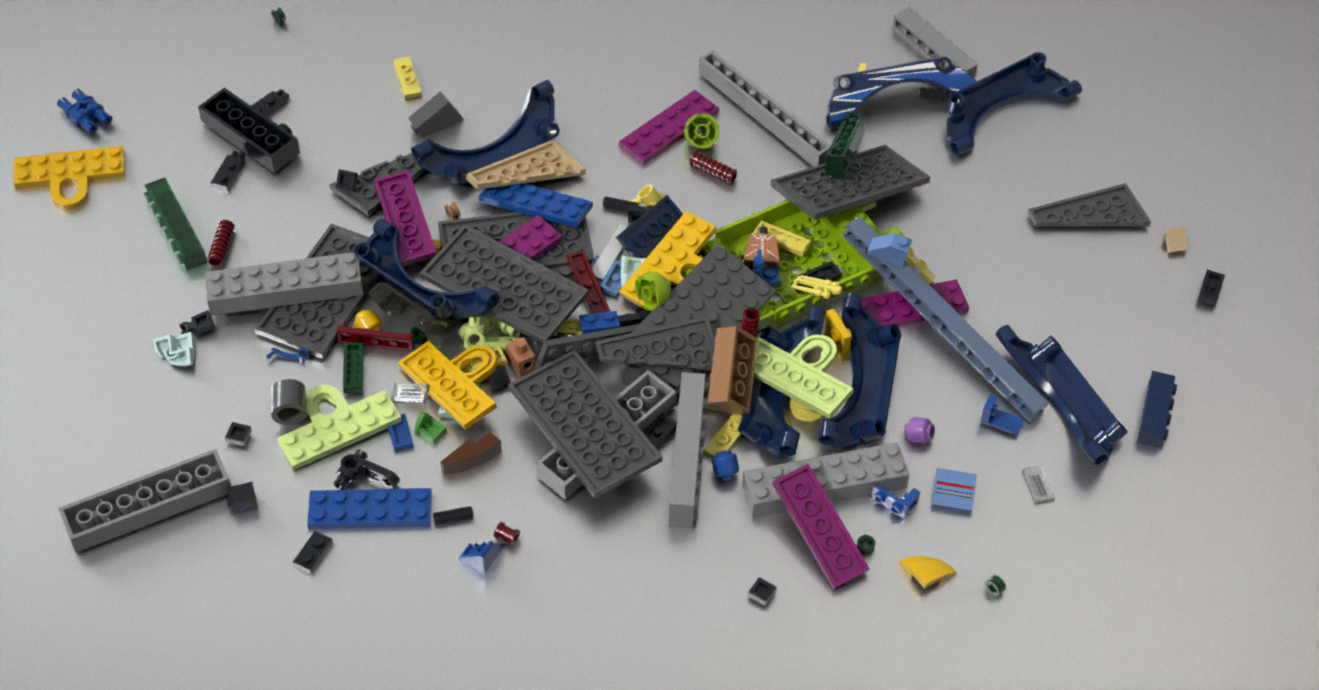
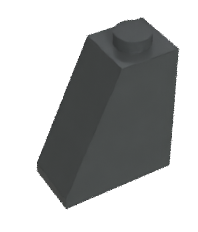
(434, 116)

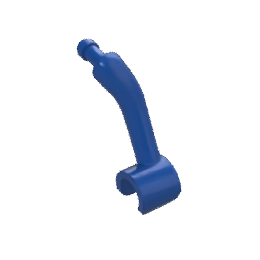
(300, 353)

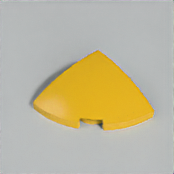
(927, 569)

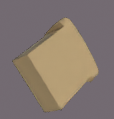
(1176, 239)

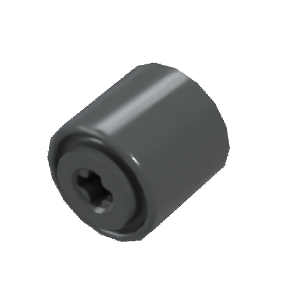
(288, 402)

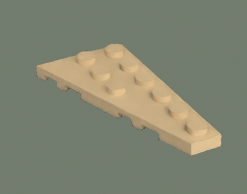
(533, 165)

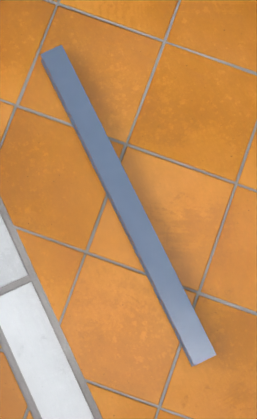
(951, 326)

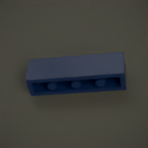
(1156, 409)

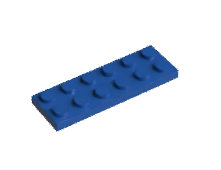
(538, 201)
(369, 508)

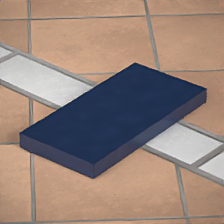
(650, 228)

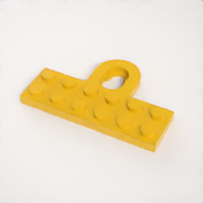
(69, 167)
(673, 254)
(451, 387)

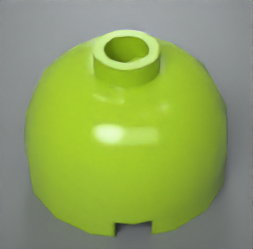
(708, 128)
(653, 289)

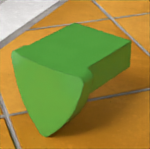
(429, 427)

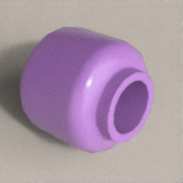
(919, 430)

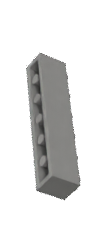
(931, 41)

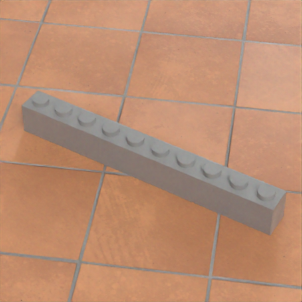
(763, 108)

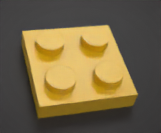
(838, 333)

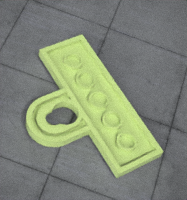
(803, 380)
(339, 429)

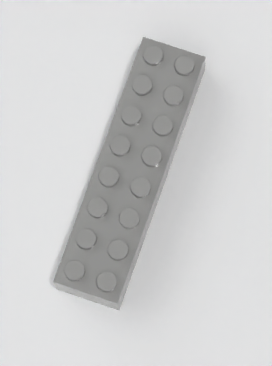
(283, 283)
(641, 400)
(688, 450)
(840, 475)
(145, 500)

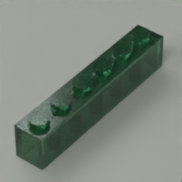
(844, 144)
(175, 224)

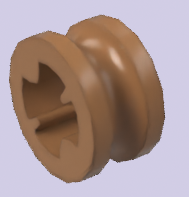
(452, 211)

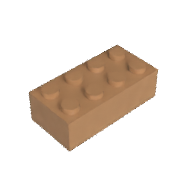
(732, 370)

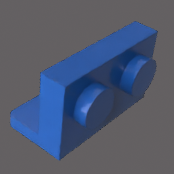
(599, 321)

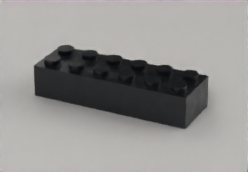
(249, 130)

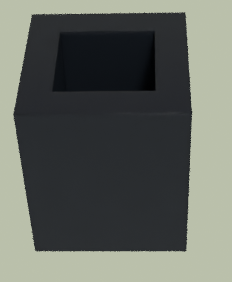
(242, 498)

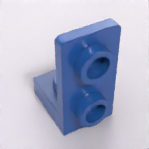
(769, 275)
(1000, 419)
(897, 506)

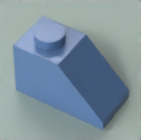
(890, 248)

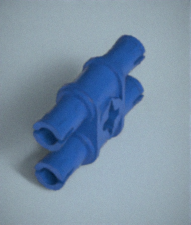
(84, 111)

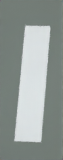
(608, 255)

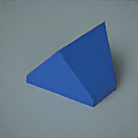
(481, 556)

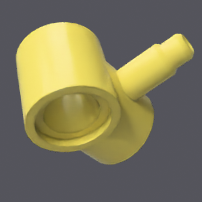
(648, 196)

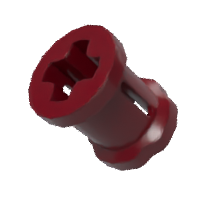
(507, 534)

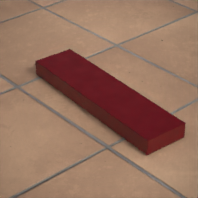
(586, 278)
(376, 338)

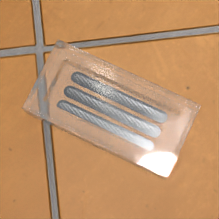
(410, 393)
(1038, 485)

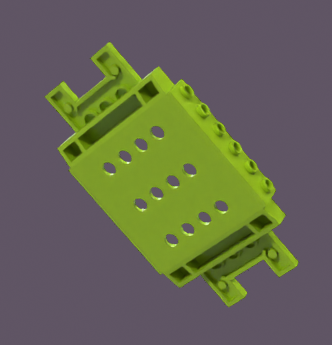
(828, 230)

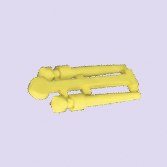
(818, 284)

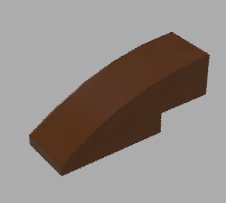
(471, 454)

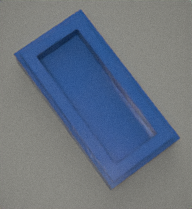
(401, 435)

